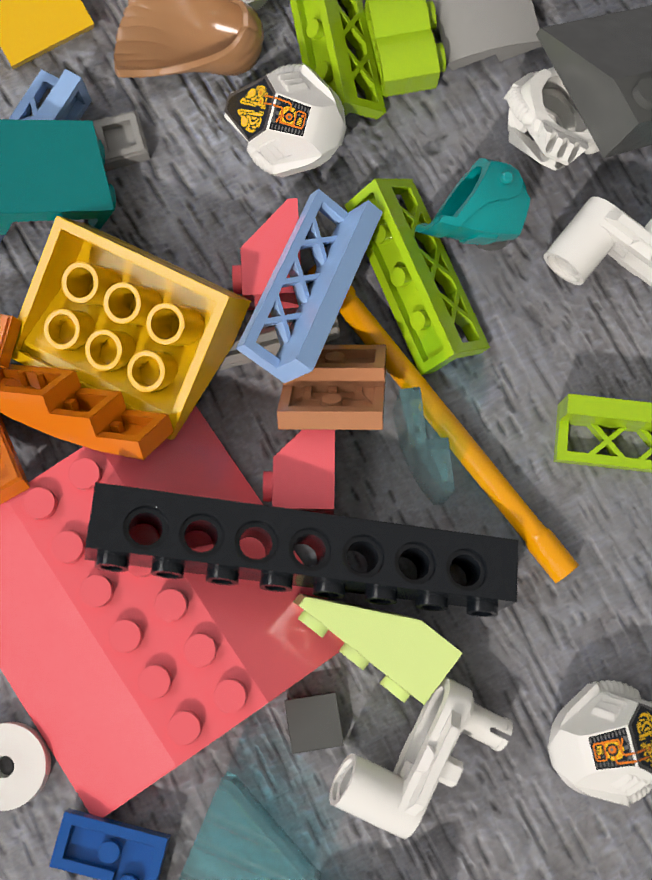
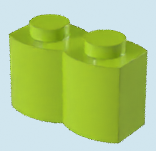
(405, 45)

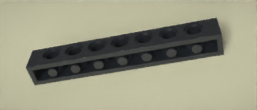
(486, 560)

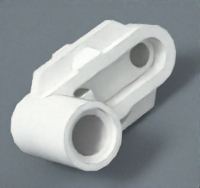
(594, 233)
(400, 797)

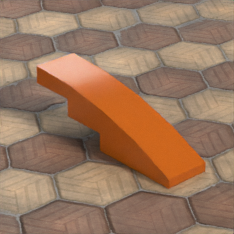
(88, 417)

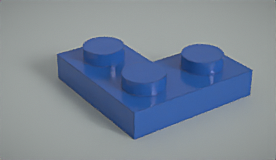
(108, 848)

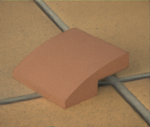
(339, 393)

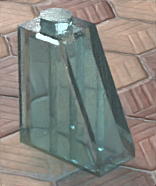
(244, 841)

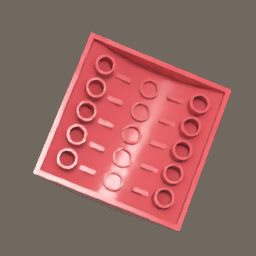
(130, 664)

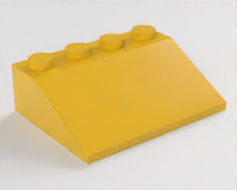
(126, 321)

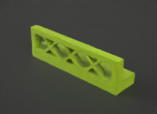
(323, 47)
(409, 275)
(605, 414)

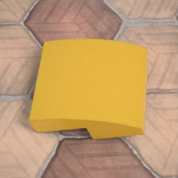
(39, 26)

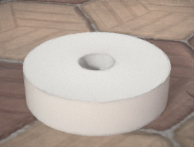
(30, 761)

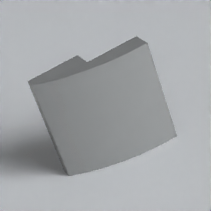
(486, 28)

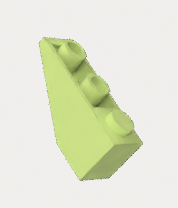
(395, 643)

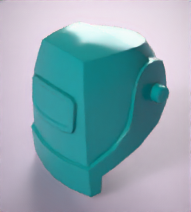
(483, 206)

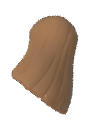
(187, 38)

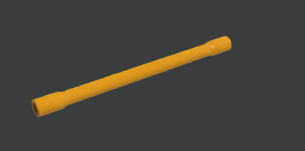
(538, 539)

